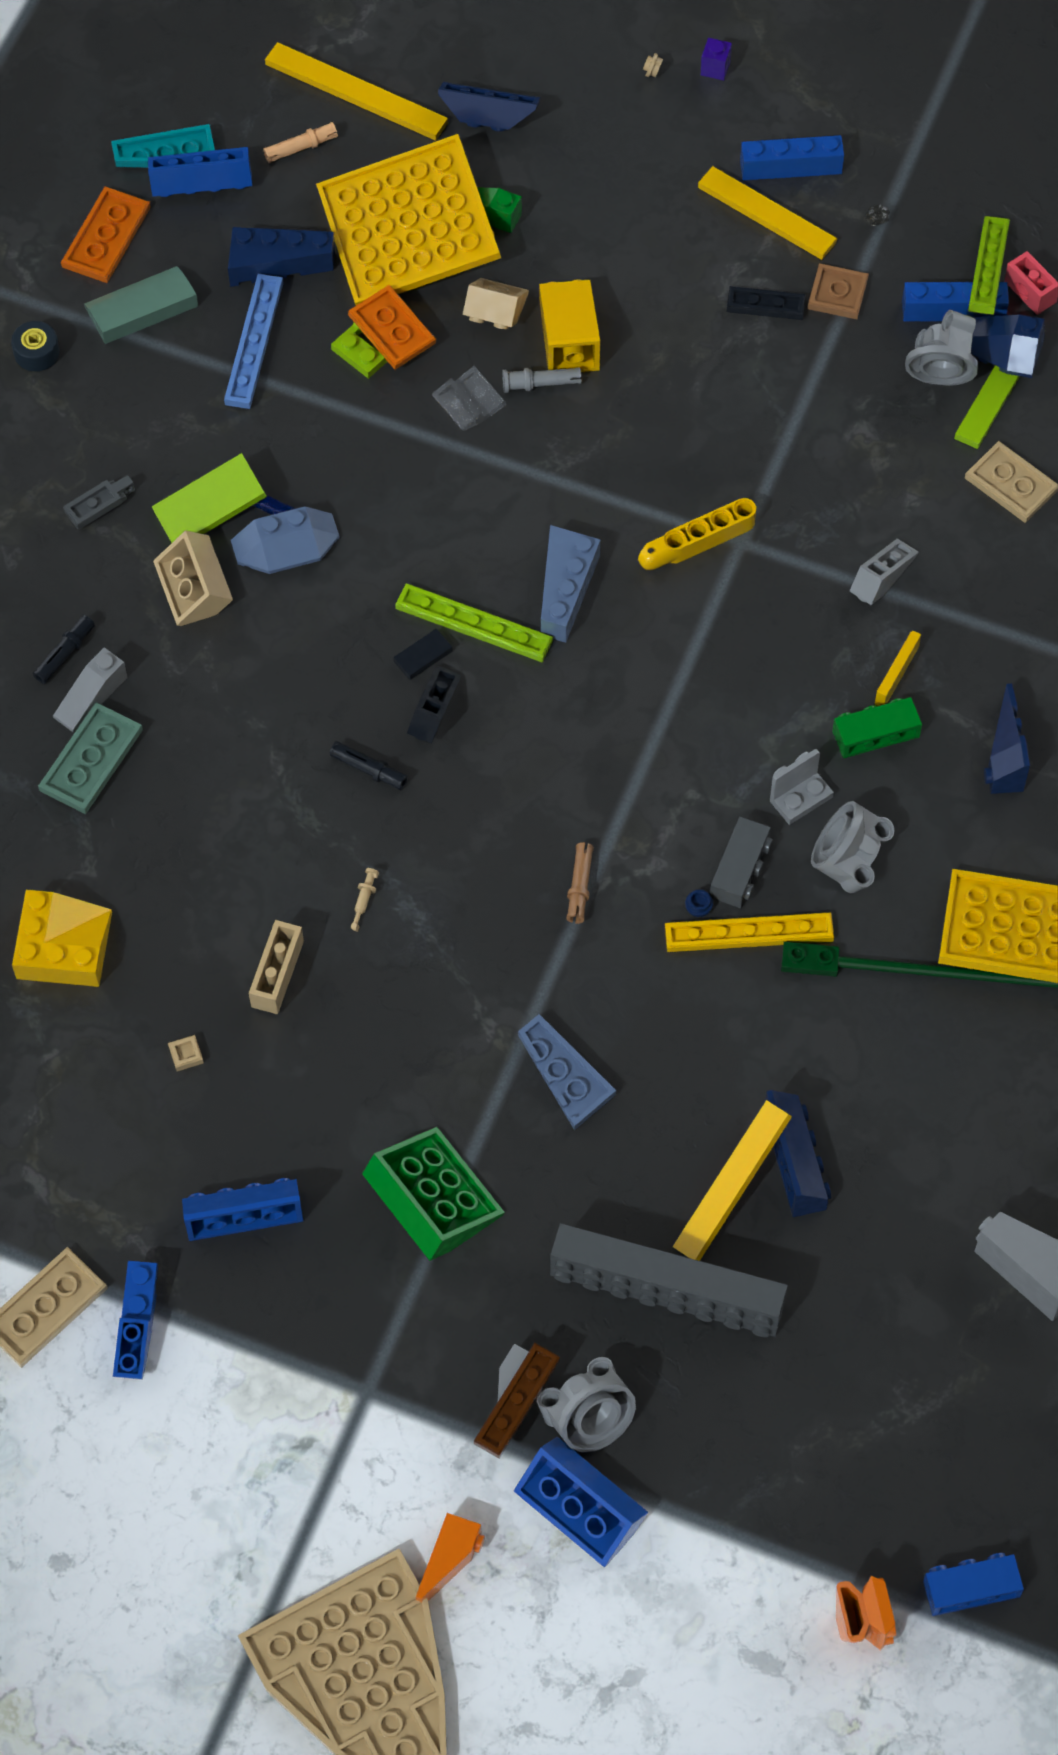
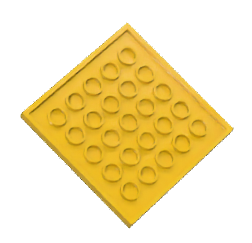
(408, 220)

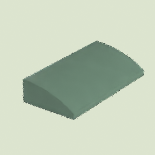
(142, 304)

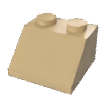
(494, 303)

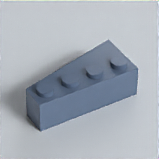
(567, 576)

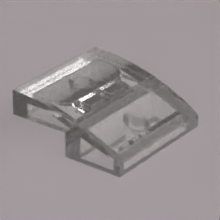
(469, 399)

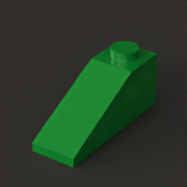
(501, 207)

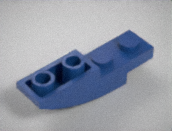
(136, 1320)

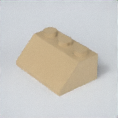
(192, 578)

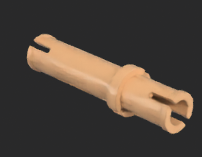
(300, 142)

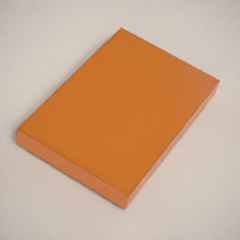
(392, 327)

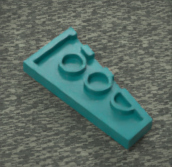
(136, 150)

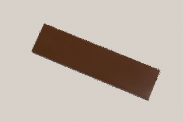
(516, 1400)

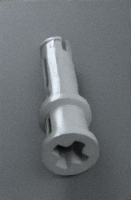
(528, 379)

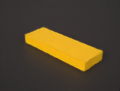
(898, 668)

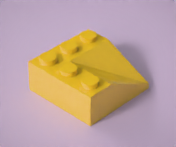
(61, 939)

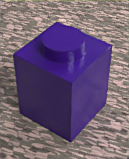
(716, 59)

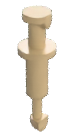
(366, 890)

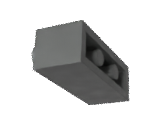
(741, 862)

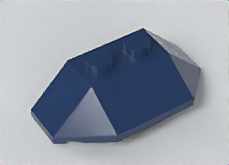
(486, 106)

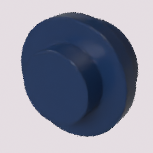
(699, 903)

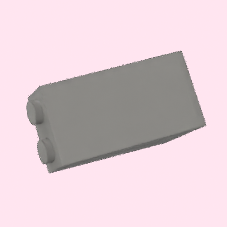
(1023, 1258)

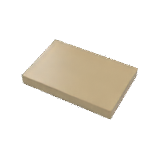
(1011, 481)

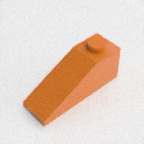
(451, 1553)

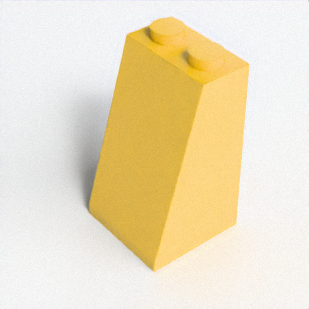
(570, 325)

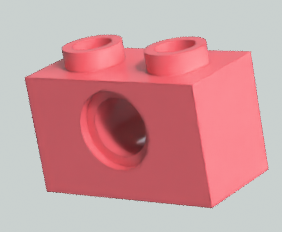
(1031, 282)

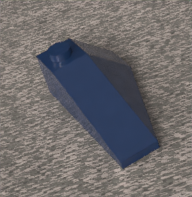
(1009, 342)

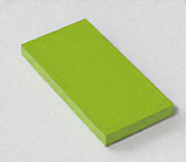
(210, 499)

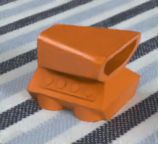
(865, 1614)

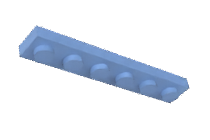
(253, 341)

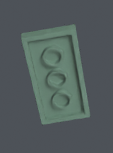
(90, 758)

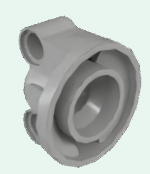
(944, 352)
(851, 845)
(589, 1407)

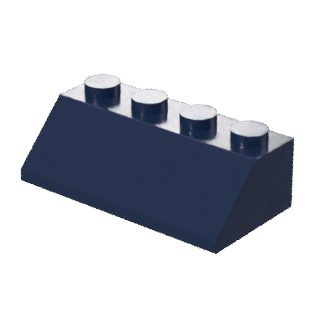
(797, 1159)

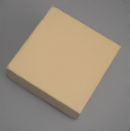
(185, 1053)

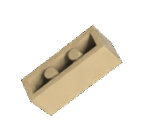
(276, 967)

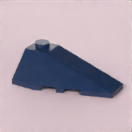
(1009, 754)

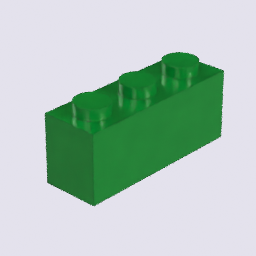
(876, 727)

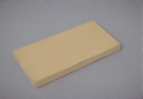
(47, 1306)

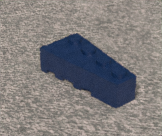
(278, 253)

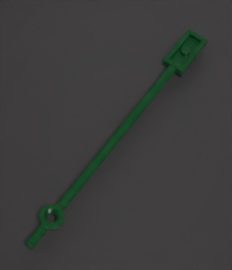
(826, 960)

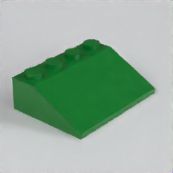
(432, 1192)

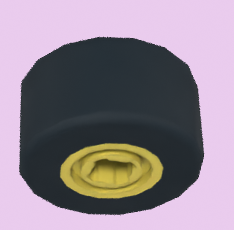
(35, 346)

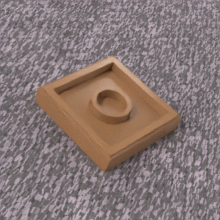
(838, 291)

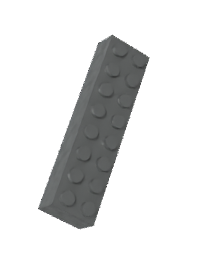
(667, 1280)

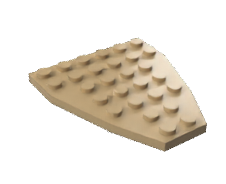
(357, 1664)

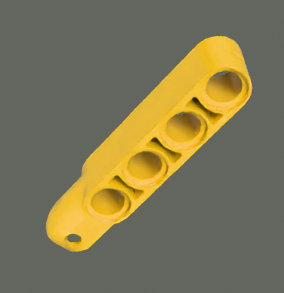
(704, 526)

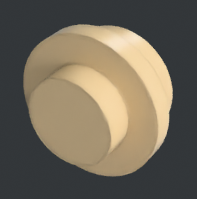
(652, 65)

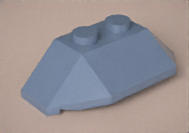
(285, 540)

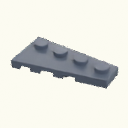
(568, 1075)

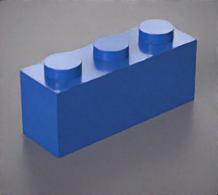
(972, 1584)

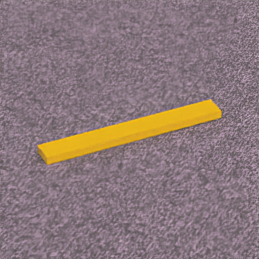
(356, 91)

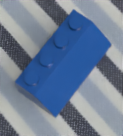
(242, 1209)
(580, 1501)

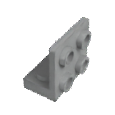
(799, 787)

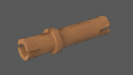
(578, 892)

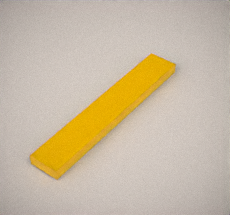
(767, 213)
(748, 932)
(732, 1181)

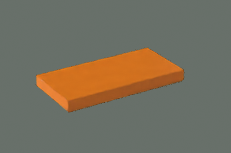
(105, 234)

